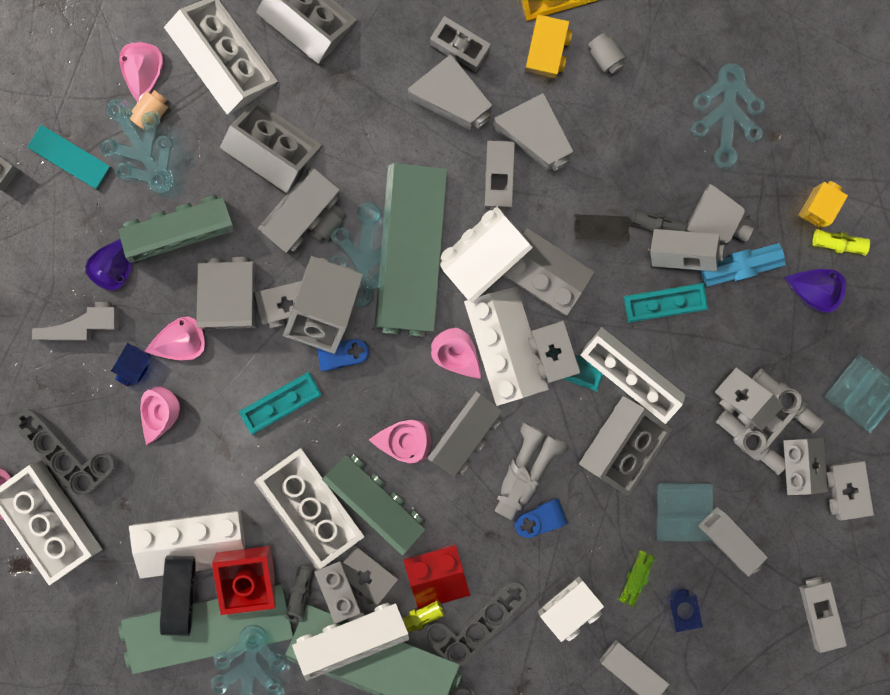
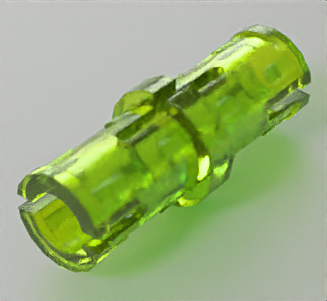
(637, 578)

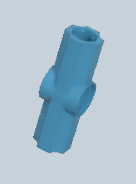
(745, 265)

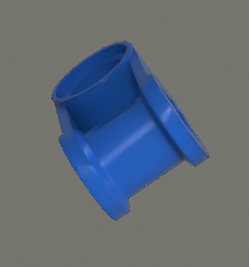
(342, 356)
(545, 518)

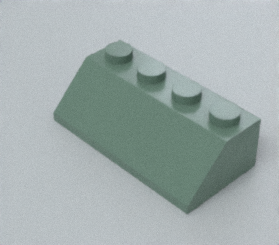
(175, 229)
(374, 503)

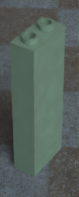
(410, 249)
(208, 634)
(388, 672)

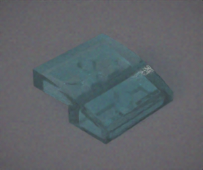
(862, 393)
(682, 510)

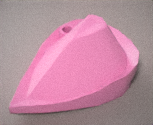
(141, 67)
(179, 341)
(456, 352)
(158, 412)
(405, 440)

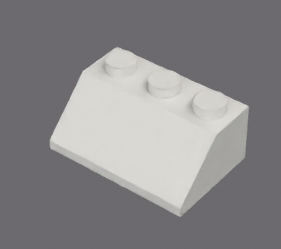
(484, 254)

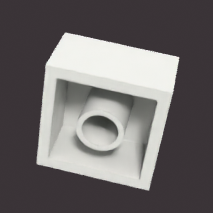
(571, 610)

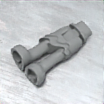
(519, 484)

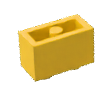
(547, 46)
(823, 204)

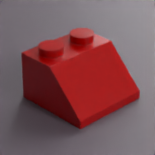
(436, 576)
(244, 580)

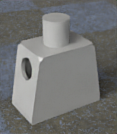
(719, 215)

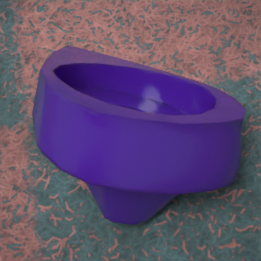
(108, 266)
(818, 288)

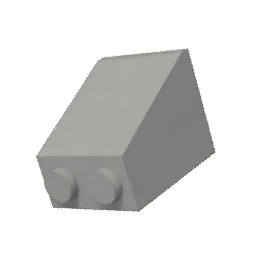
(452, 95)
(536, 133)
(226, 294)
(323, 304)

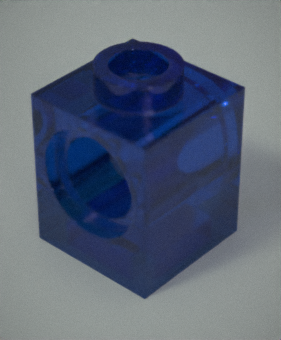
(132, 365)
(688, 622)

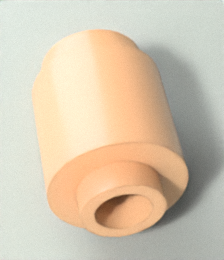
(149, 102)

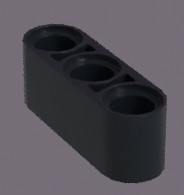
(177, 595)

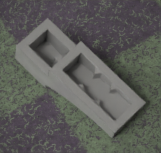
(97, 318)

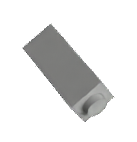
(499, 175)
(686, 250)
(733, 542)
(822, 615)
(633, 671)

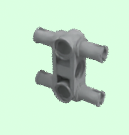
(774, 427)

